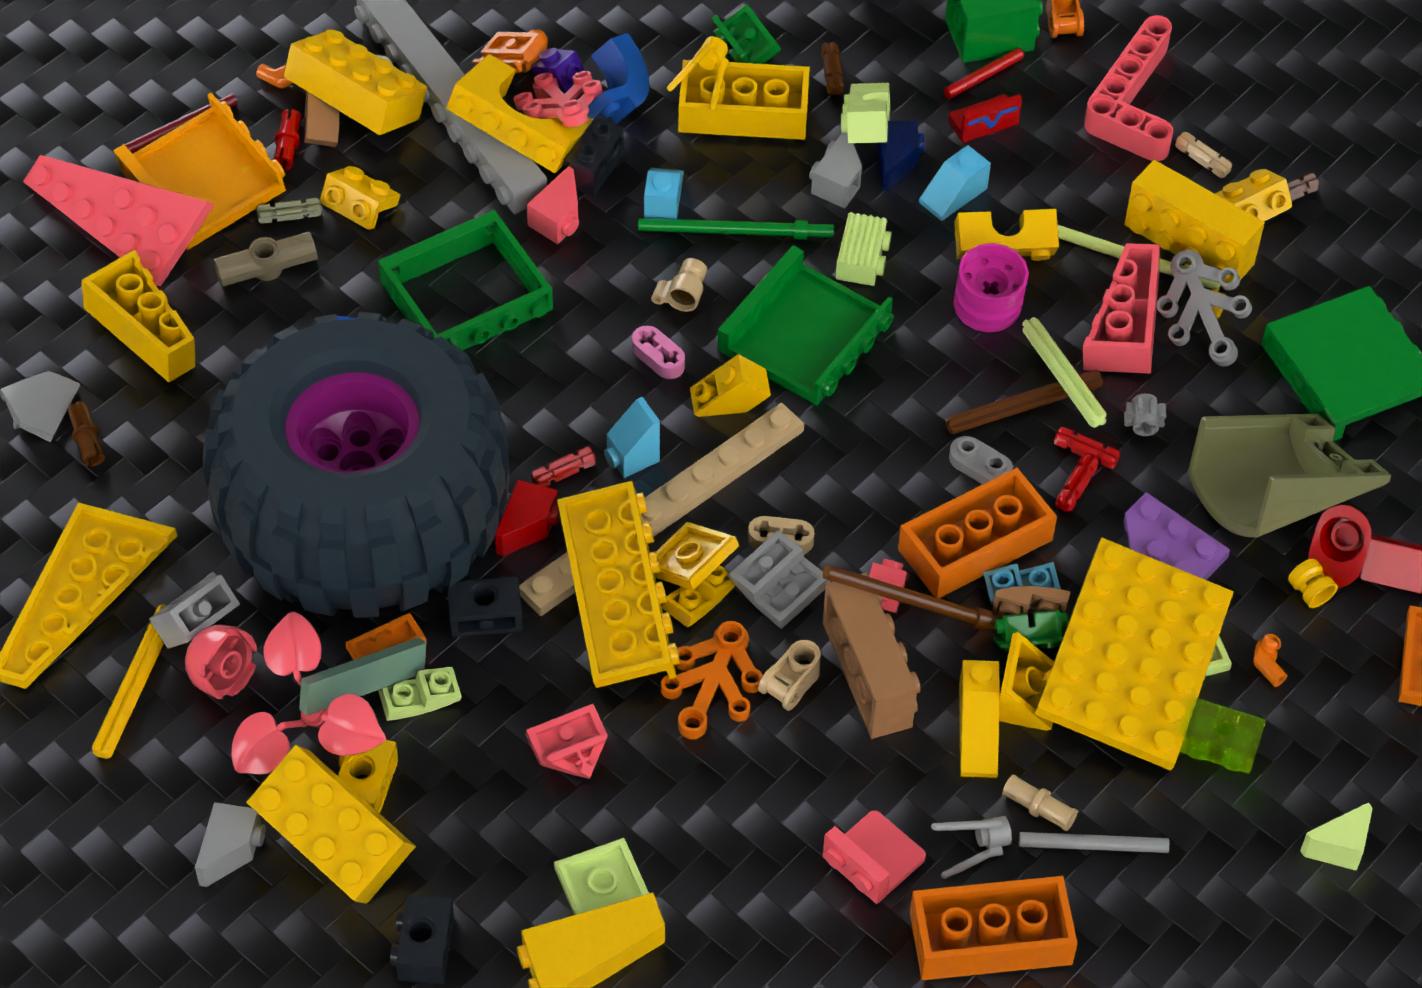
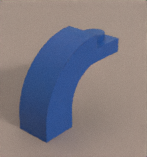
(625, 76)

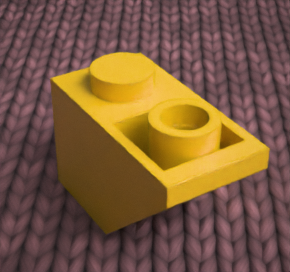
(730, 388)

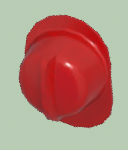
(1341, 543)

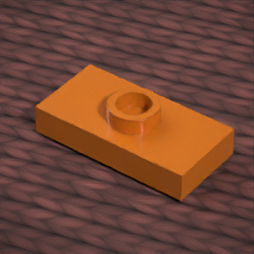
(385, 636)

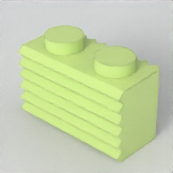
(862, 249)

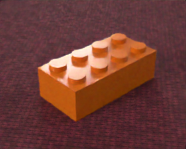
(976, 533)
(993, 927)

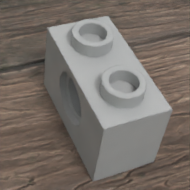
(194, 611)

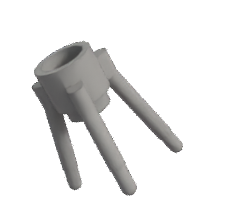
(989, 832)

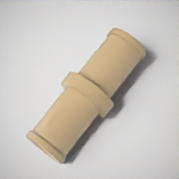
(1040, 802)

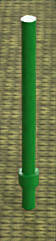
(799, 229)

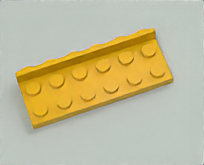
(617, 584)

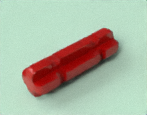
(1084, 445)
(563, 467)
(1076, 483)

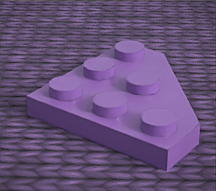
(1172, 539)

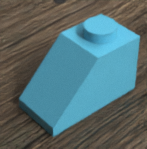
(956, 183)
(662, 193)
(634, 440)

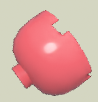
(220, 660)

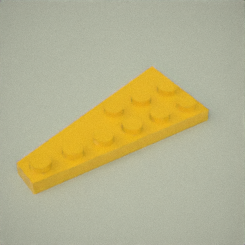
(83, 576)

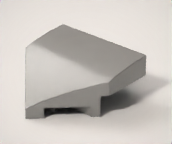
(40, 402)

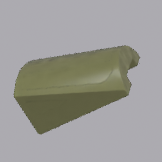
(1274, 470)

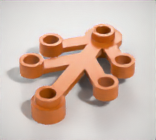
(713, 675)

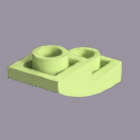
(425, 693)

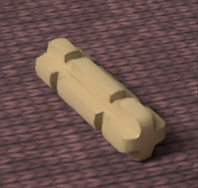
(1203, 154)

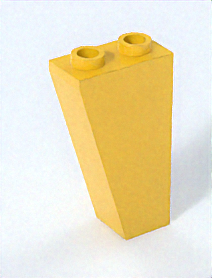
(591, 944)

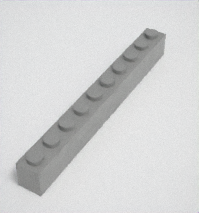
(421, 55)

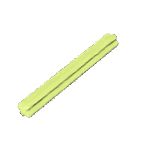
(1064, 372)

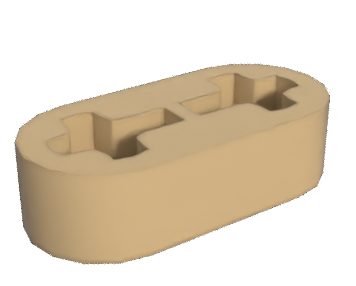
(787, 526)

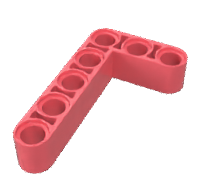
(1109, 107)

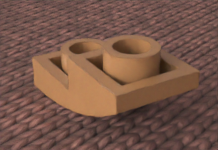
(321, 122)
(1029, 600)

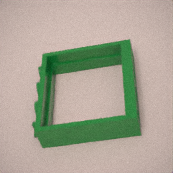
(453, 245)

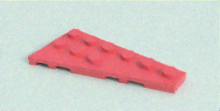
(122, 212)

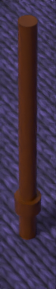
(977, 617)

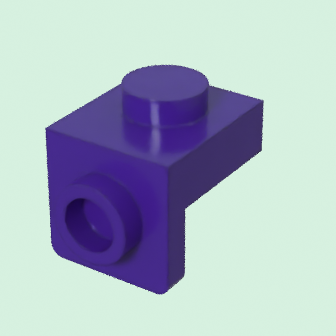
(561, 64)

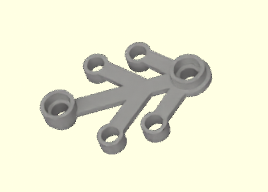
(1201, 301)

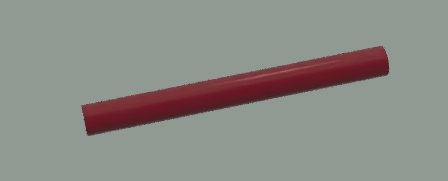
(142, 141)

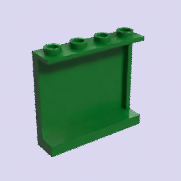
(803, 328)
(1346, 358)

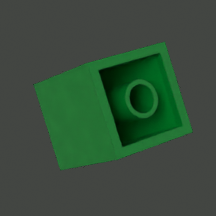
(992, 26)

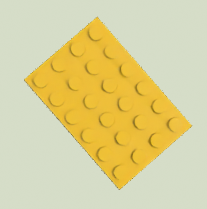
(1135, 653)

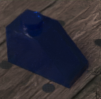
(900, 152)

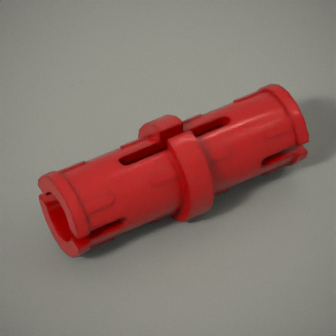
(287, 138)

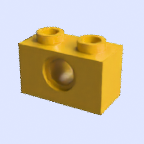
(379, 767)

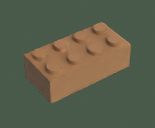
(871, 658)

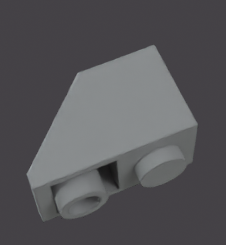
(838, 173)

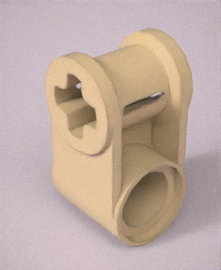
(789, 679)

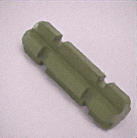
(289, 210)

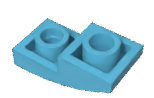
(1010, 576)

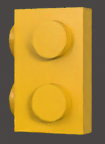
(1261, 194)
(357, 196)

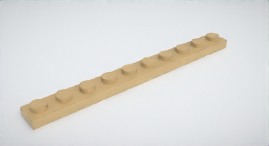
(680, 495)

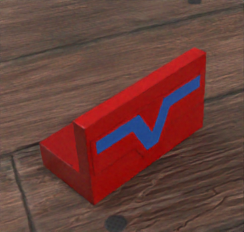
(986, 117)

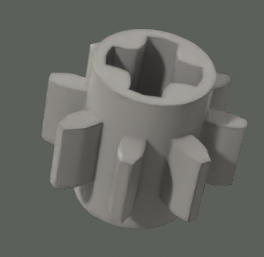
(1145, 414)

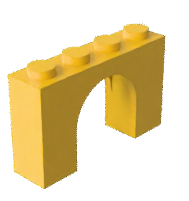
(480, 102)

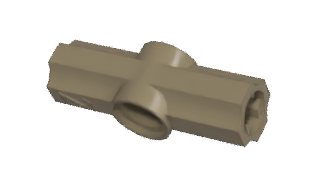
(265, 259)

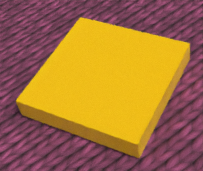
(693, 554)

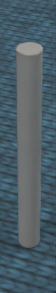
(1093, 842)

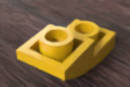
(692, 605)

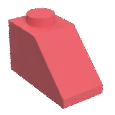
(555, 208)

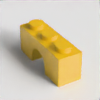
(1036, 237)

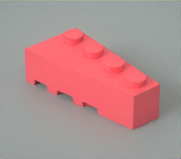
(1126, 321)

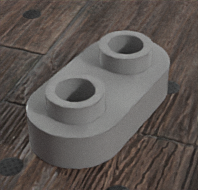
(978, 460)

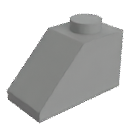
(228, 841)

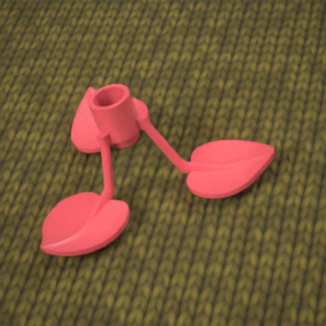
(344, 727)

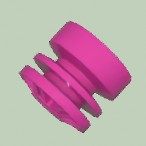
(990, 287)

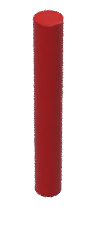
(983, 73)

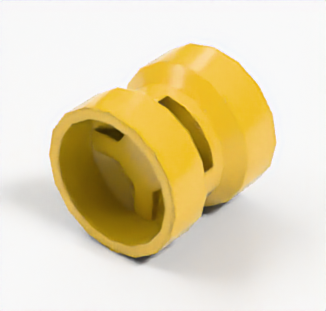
(1311, 581)

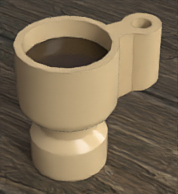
(685, 288)

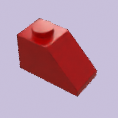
(527, 517)

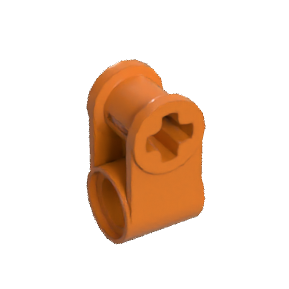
(1064, 17)

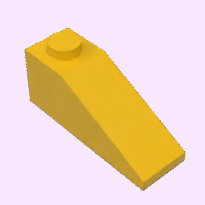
(979, 718)

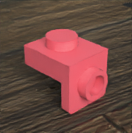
(891, 573)

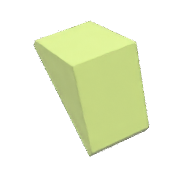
(1340, 840)

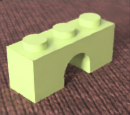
(866, 113)

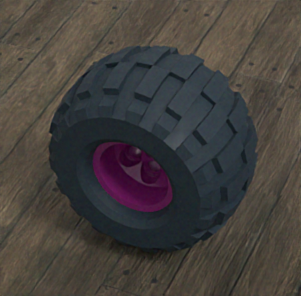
(356, 464)

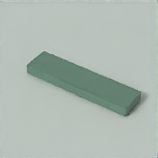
(362, 675)

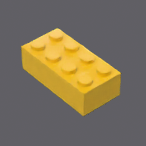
(355, 81)
(751, 101)
(1189, 217)
(331, 824)

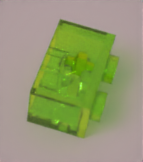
(1222, 735)

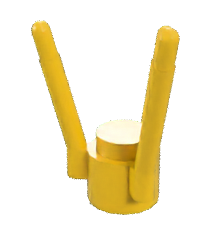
(709, 56)

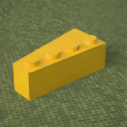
(140, 316)

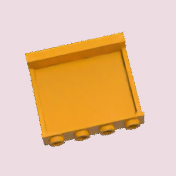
(206, 163)

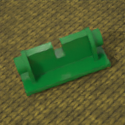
(1045, 632)

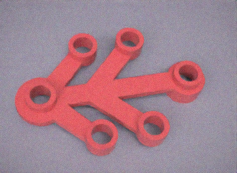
(558, 104)

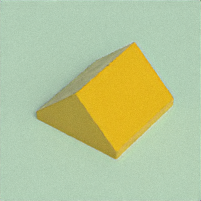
(1021, 684)

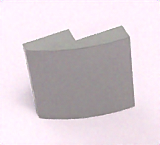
(779, 579)

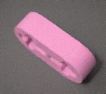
(662, 349)

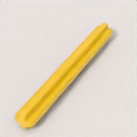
(128, 692)

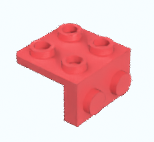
(873, 855)

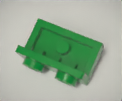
(747, 36)

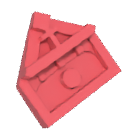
(569, 742)

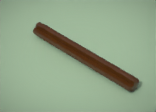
(1016, 404)

